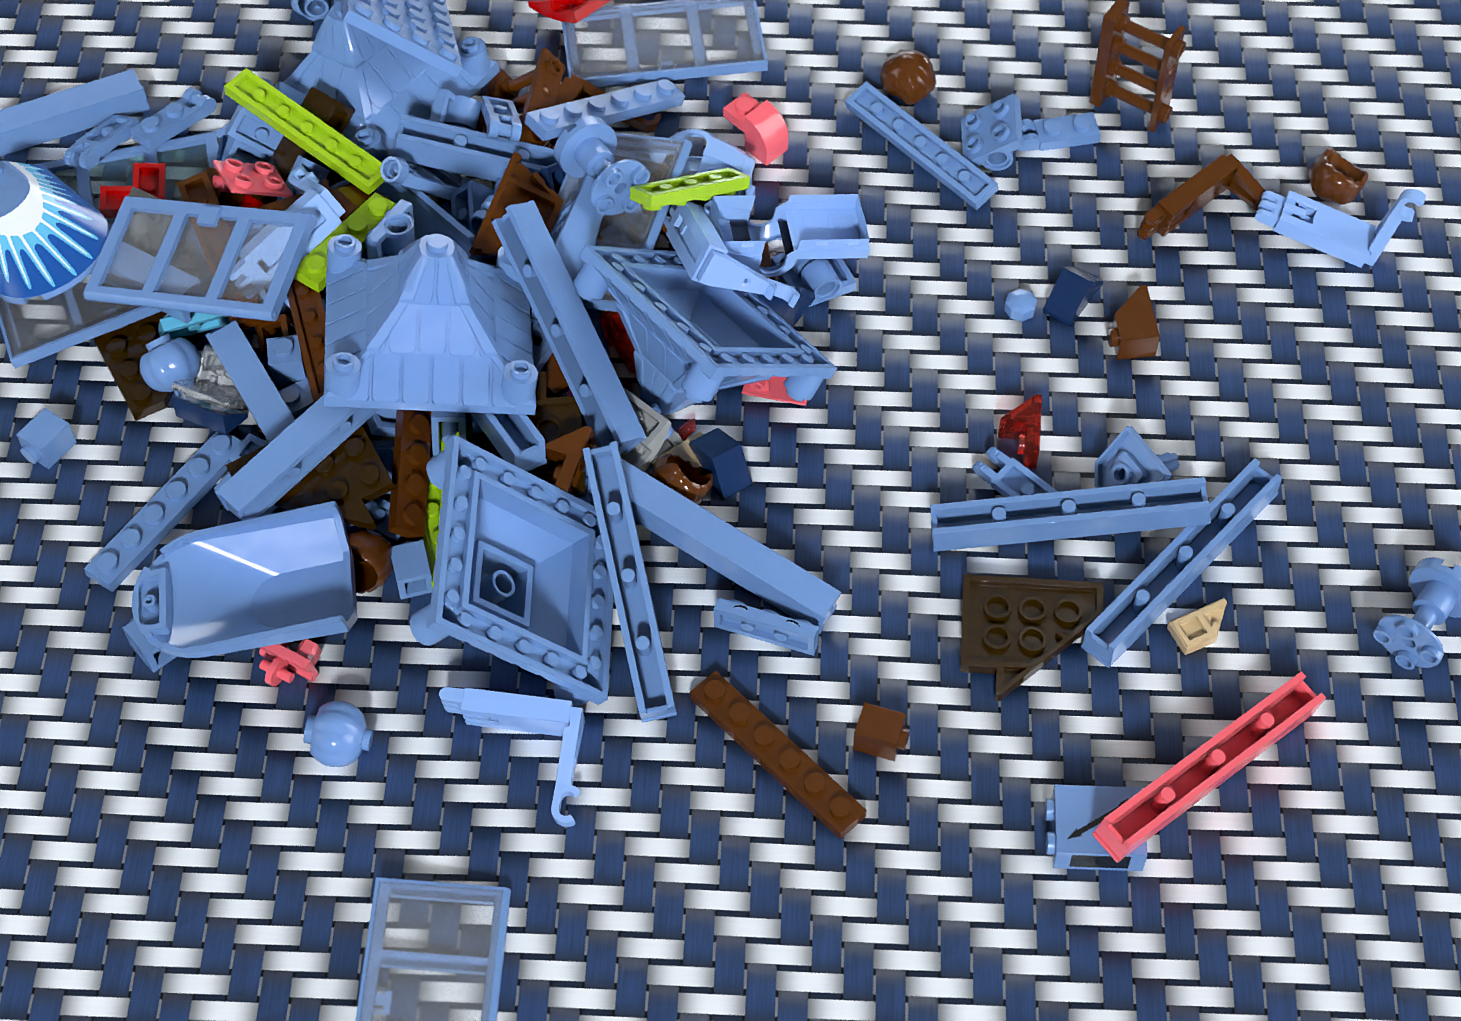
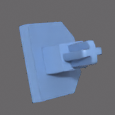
(1132, 462)

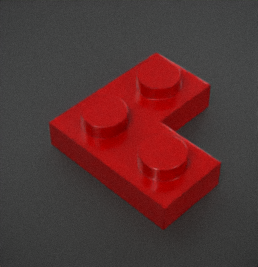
(146, 176)

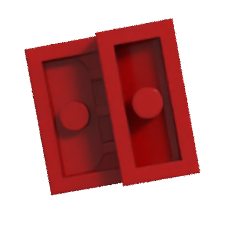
(566, 10)

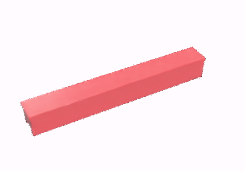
(1207, 768)

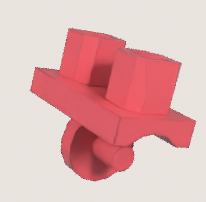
(283, 659)

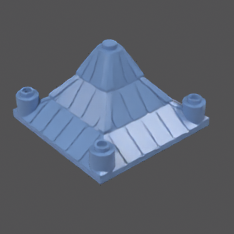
(382, 80)
(426, 331)
(696, 335)
(519, 573)

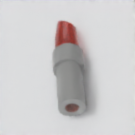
(678, 436)

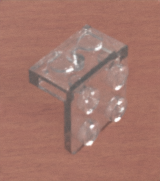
(211, 385)

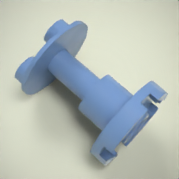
(590, 152)
(1437, 598)

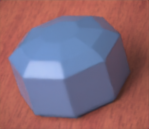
(1020, 305)

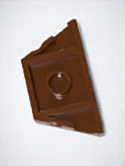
(516, 187)

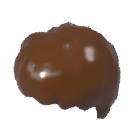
(908, 76)
(1335, 178)
(682, 477)
(371, 559)

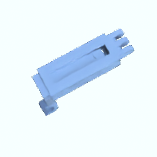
(317, 202)
(1332, 229)
(707, 258)
(527, 715)

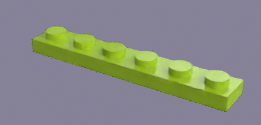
(306, 130)

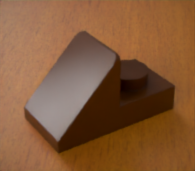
(569, 452)

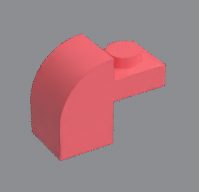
(763, 127)

